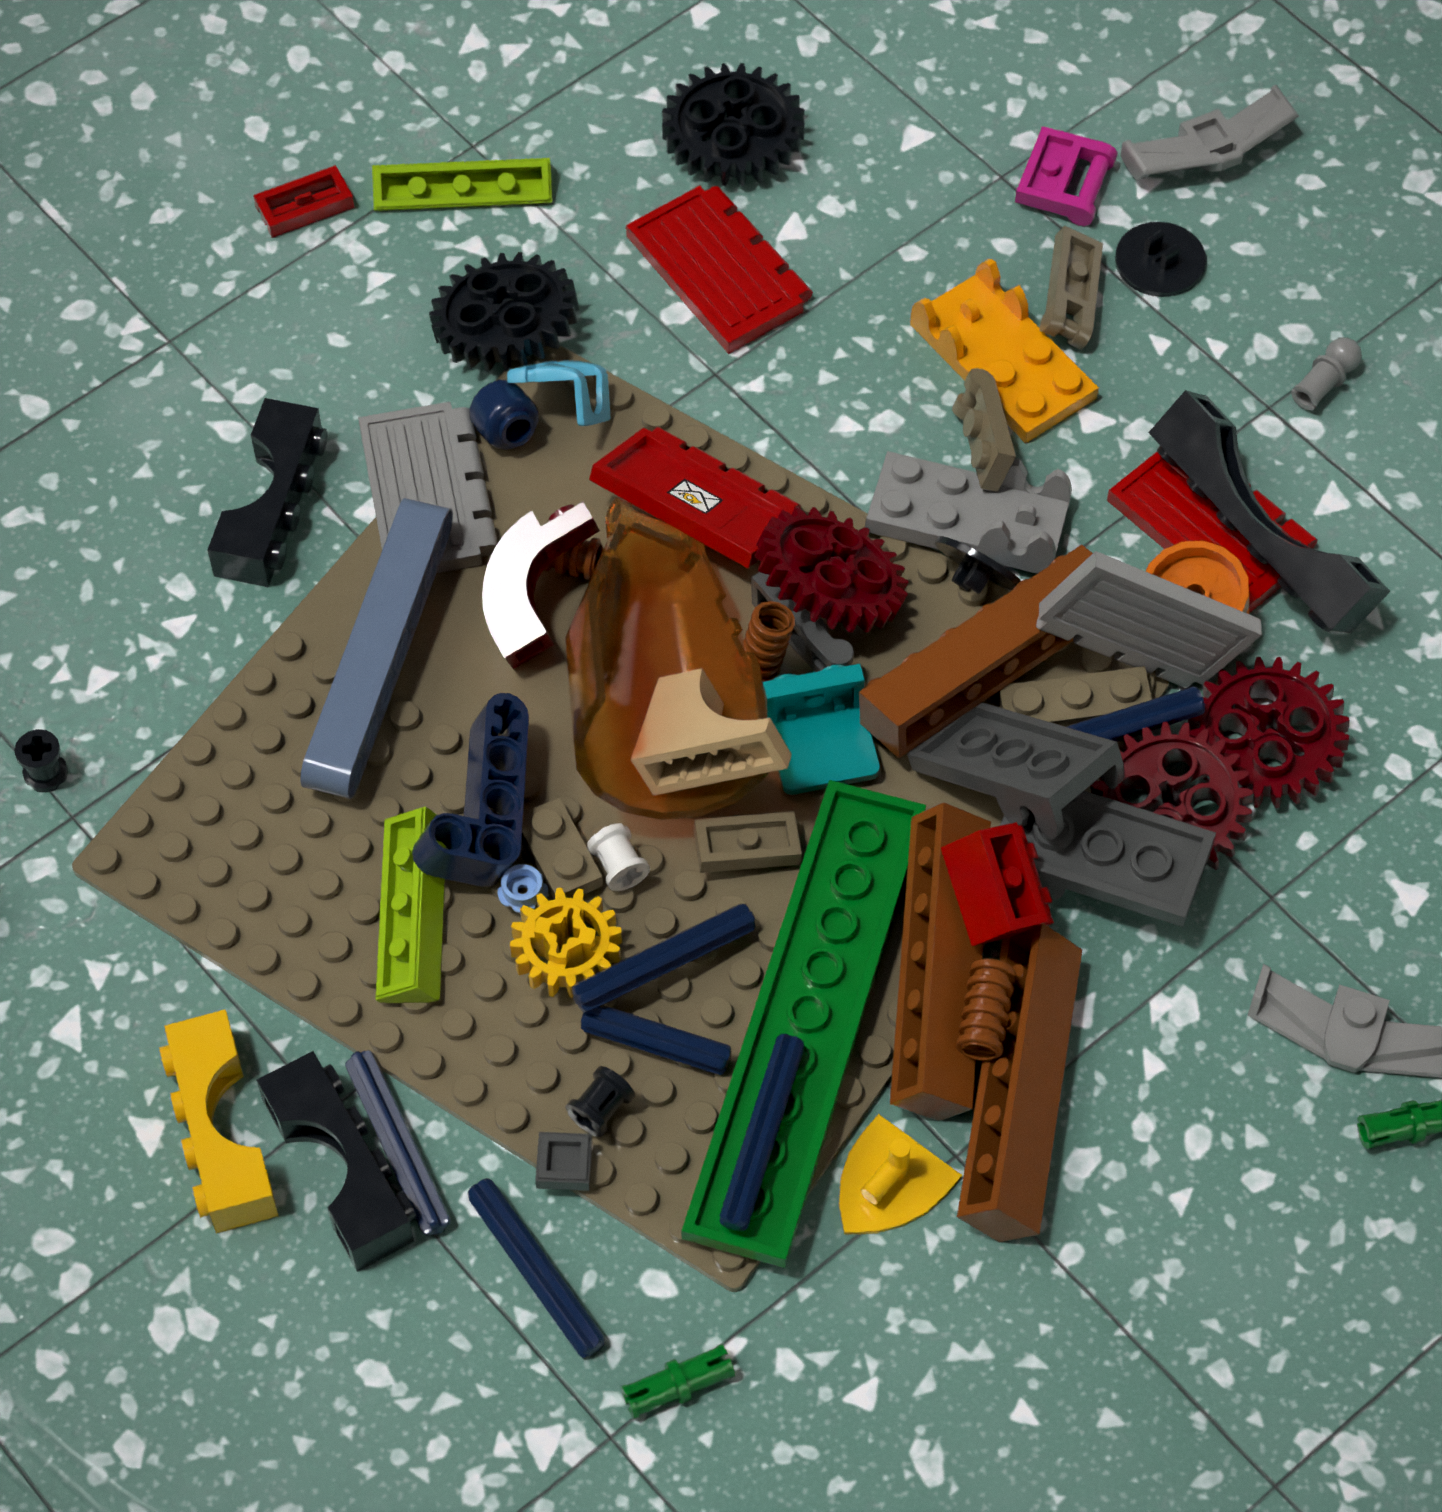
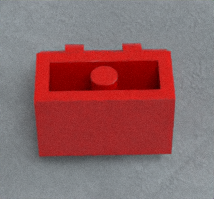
(997, 883)

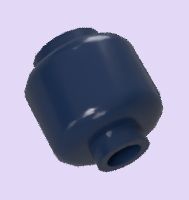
(504, 414)

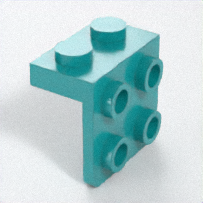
(821, 728)

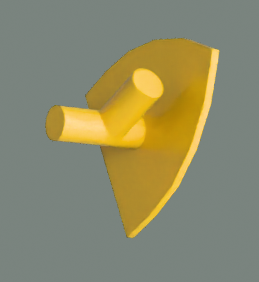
(890, 1180)

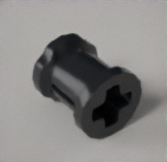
(41, 761)
(600, 1101)

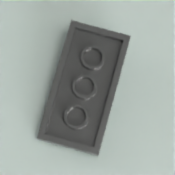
(1019, 762)
(1123, 857)

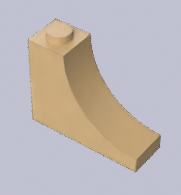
(693, 745)

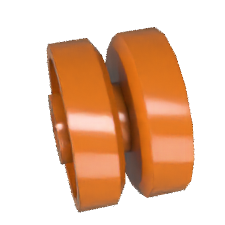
(1205, 570)

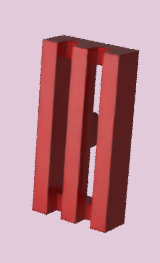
(306, 207)

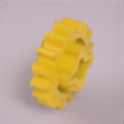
(551, 927)

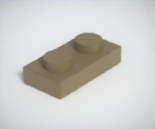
(747, 842)
(559, 850)

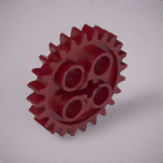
(831, 569)
(1270, 730)
(1146, 767)

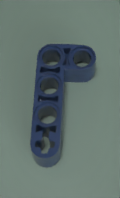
(486, 788)

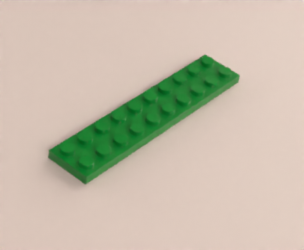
(813, 992)

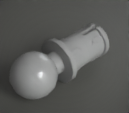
(1328, 372)

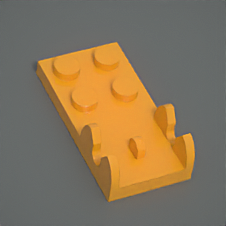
(992, 331)

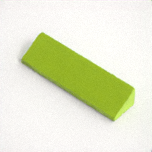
(462, 184)
(408, 916)

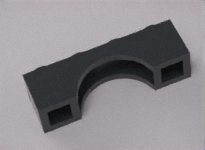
(252, 538)
(308, 1109)

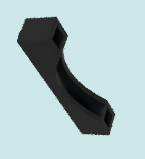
(1206, 449)

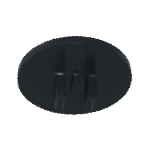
(1160, 259)
(975, 567)

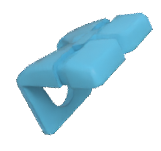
(574, 371)

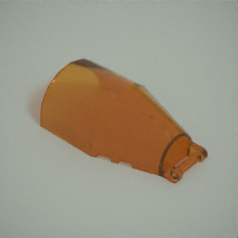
(644, 618)

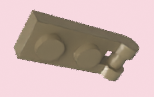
(1073, 287)
(985, 428)

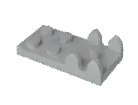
(931, 500)

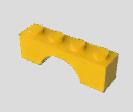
(232, 1175)

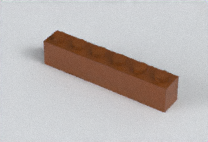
(965, 663)
(934, 973)
(1022, 1090)

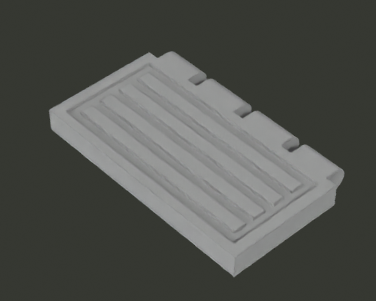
(434, 460)
(1146, 621)

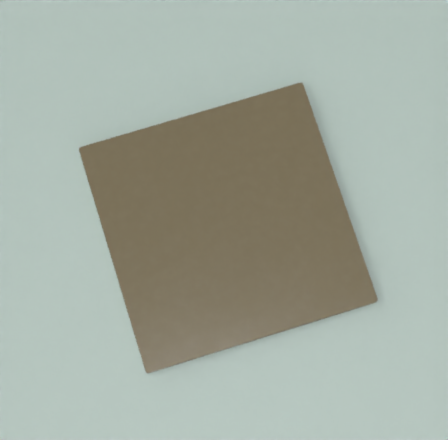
(290, 877)

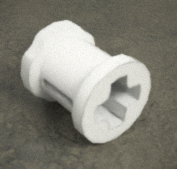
(618, 857)

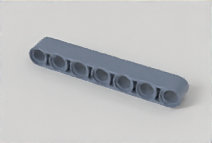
(376, 649)

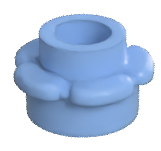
(521, 877)

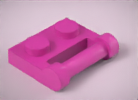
(1052, 168)

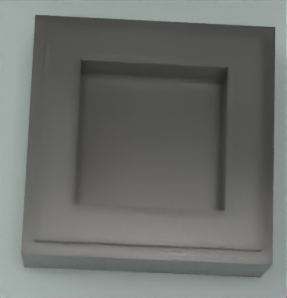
(564, 1161)

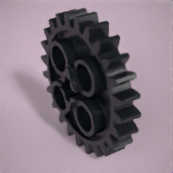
(733, 124)
(504, 311)

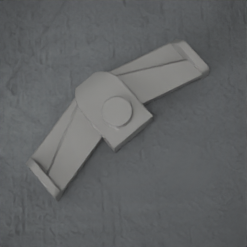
(1211, 139)
(1348, 1032)

